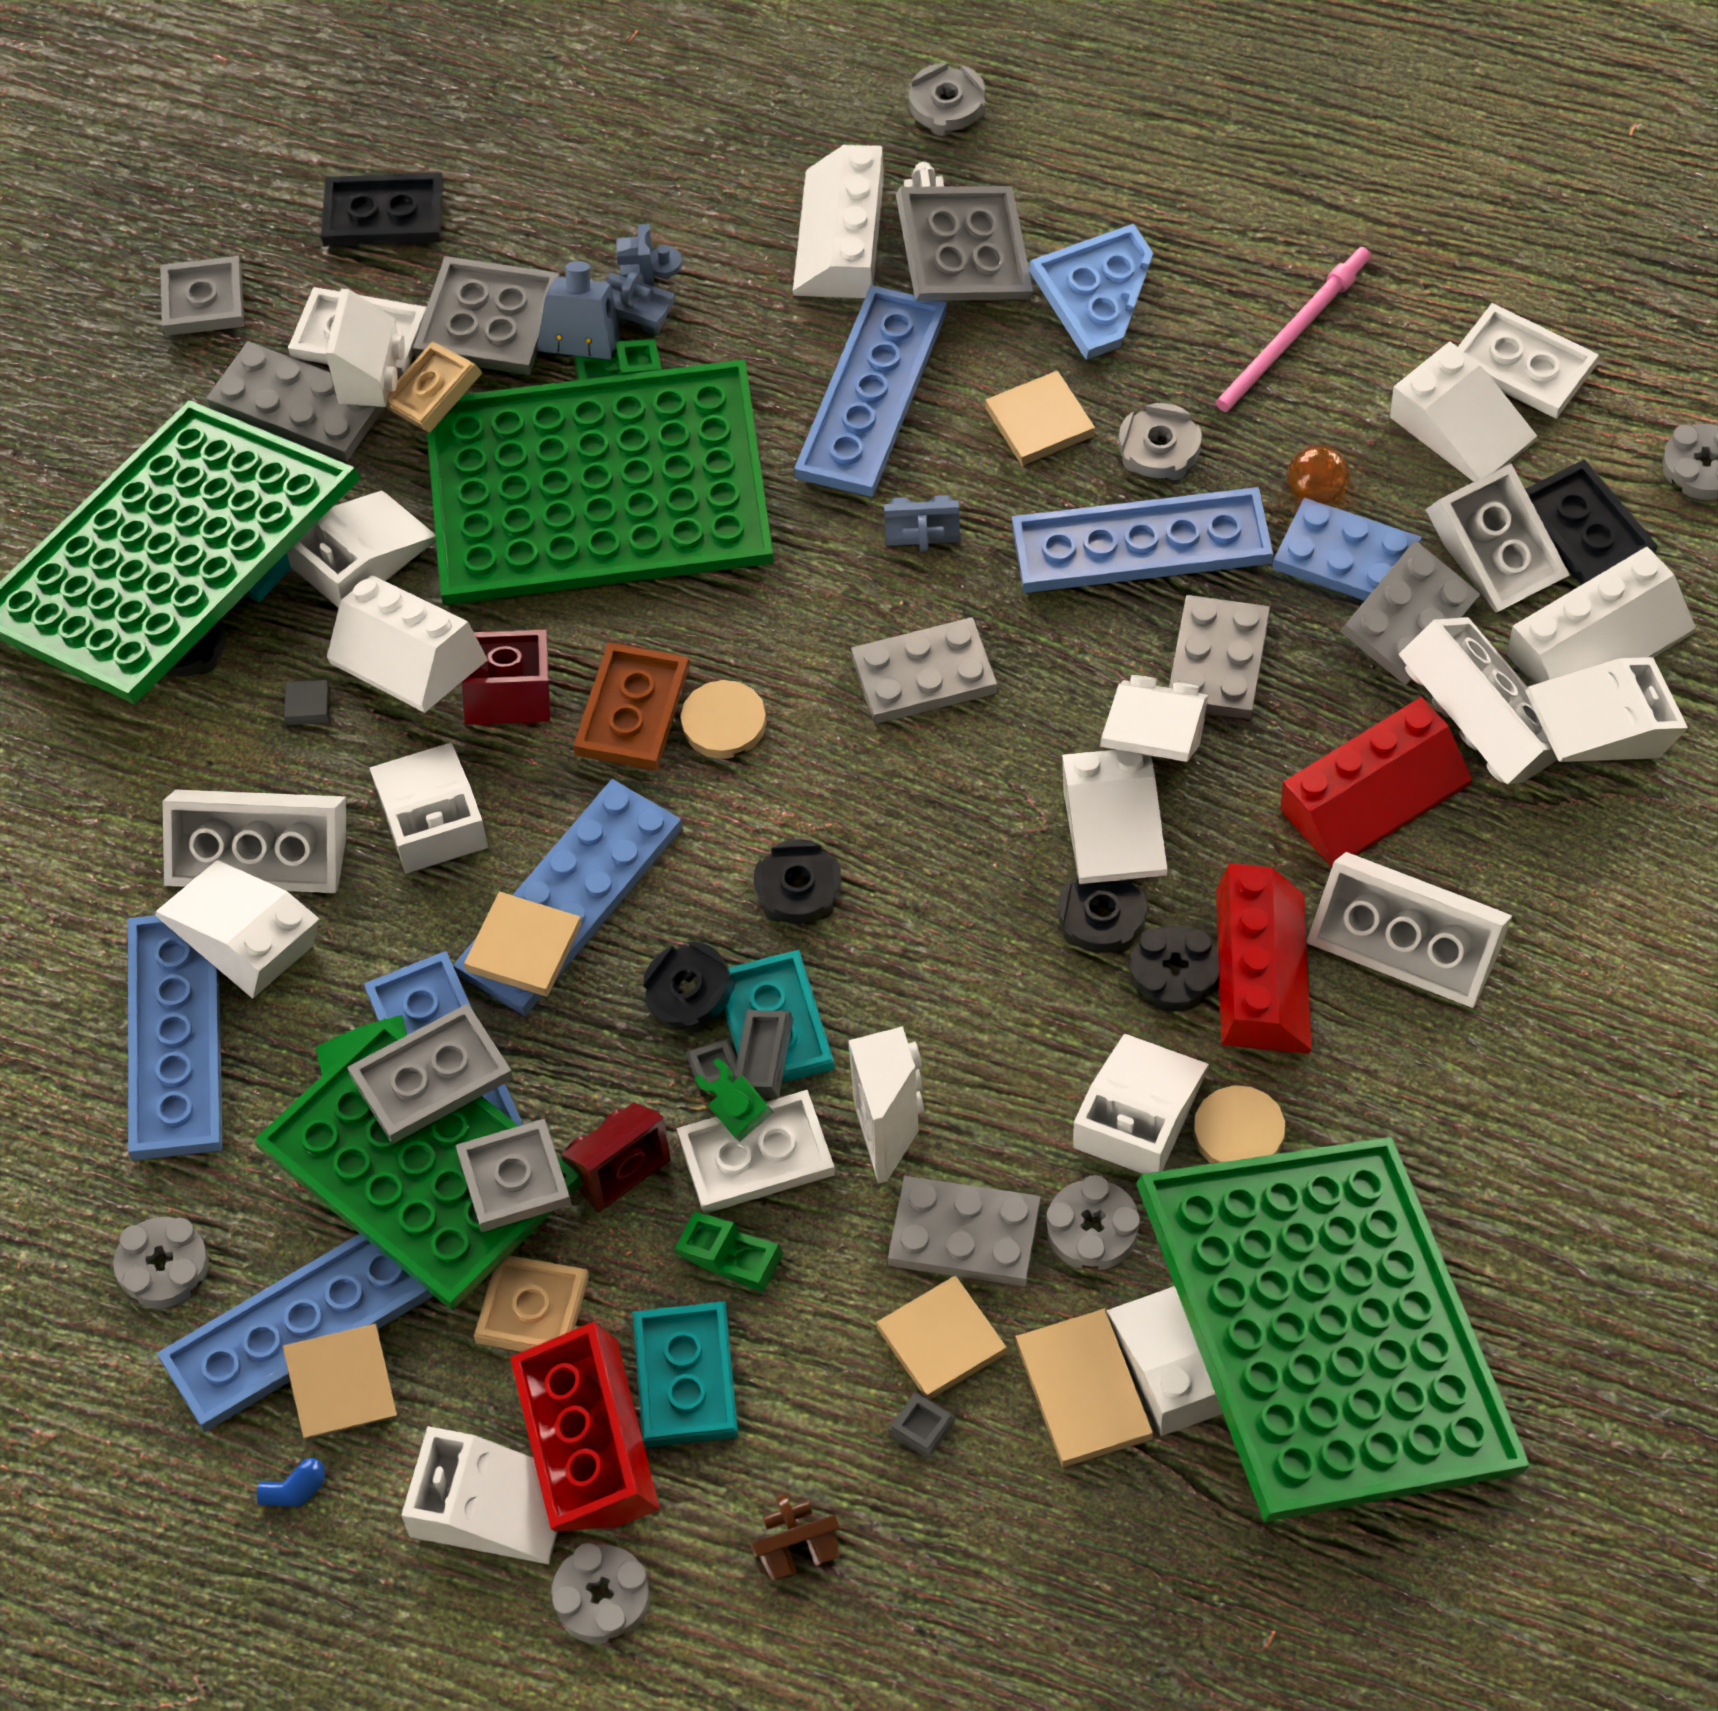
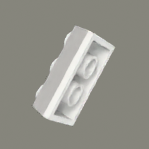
(886, 1095)

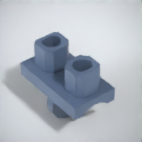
(638, 256)
(640, 301)
(922, 522)

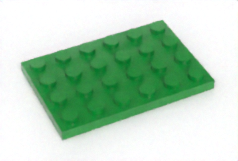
(402, 1194)

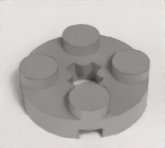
(952, 114)
(1155, 460)
(1681, 463)
(149, 1239)
(1091, 1248)
(590, 1568)

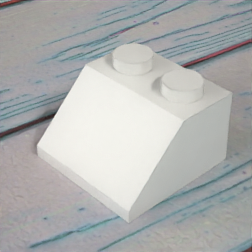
(363, 352)

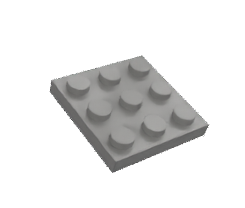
(964, 243)
(486, 313)

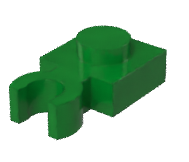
(736, 1102)

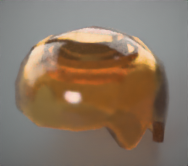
(1319, 474)

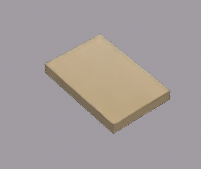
(1083, 1388)

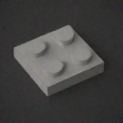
(201, 295)
(513, 1175)

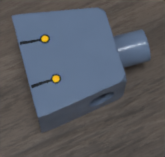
(579, 316)

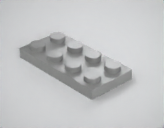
(291, 401)

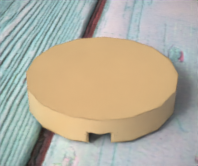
(723, 719)
(1238, 1125)

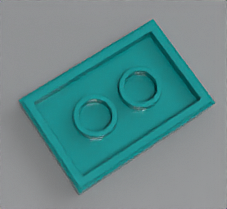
(781, 985)
(685, 1374)

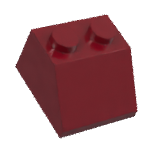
(511, 682)
(618, 1154)

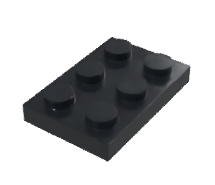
(382, 209)
(1587, 521)

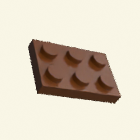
(632, 706)

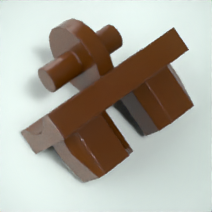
(817, 1534)

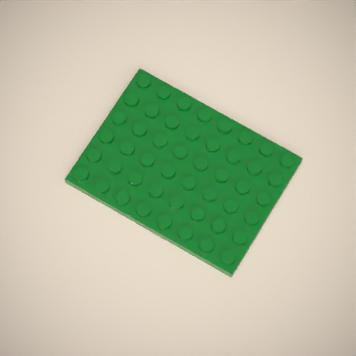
(598, 483)
(166, 549)
(1330, 1328)

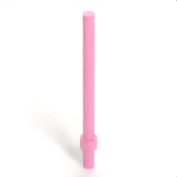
(1337, 281)

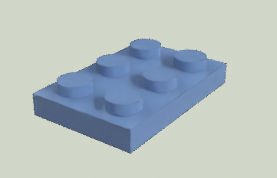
(1340, 549)

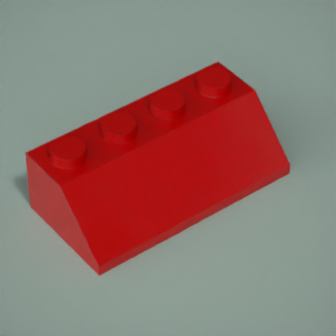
(1376, 782)
(1262, 961)
(584, 1431)

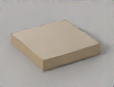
(432, 386)
(1040, 418)
(523, 944)
(530, 1303)
(941, 1338)
(339, 1381)

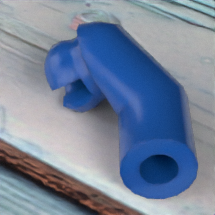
(296, 1488)

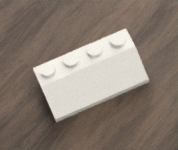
(840, 224)
(1616, 615)
(402, 644)
(1481, 697)
(274, 837)
(1408, 929)

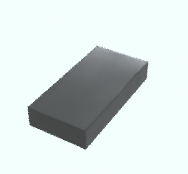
(764, 1050)

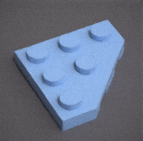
(1095, 286)

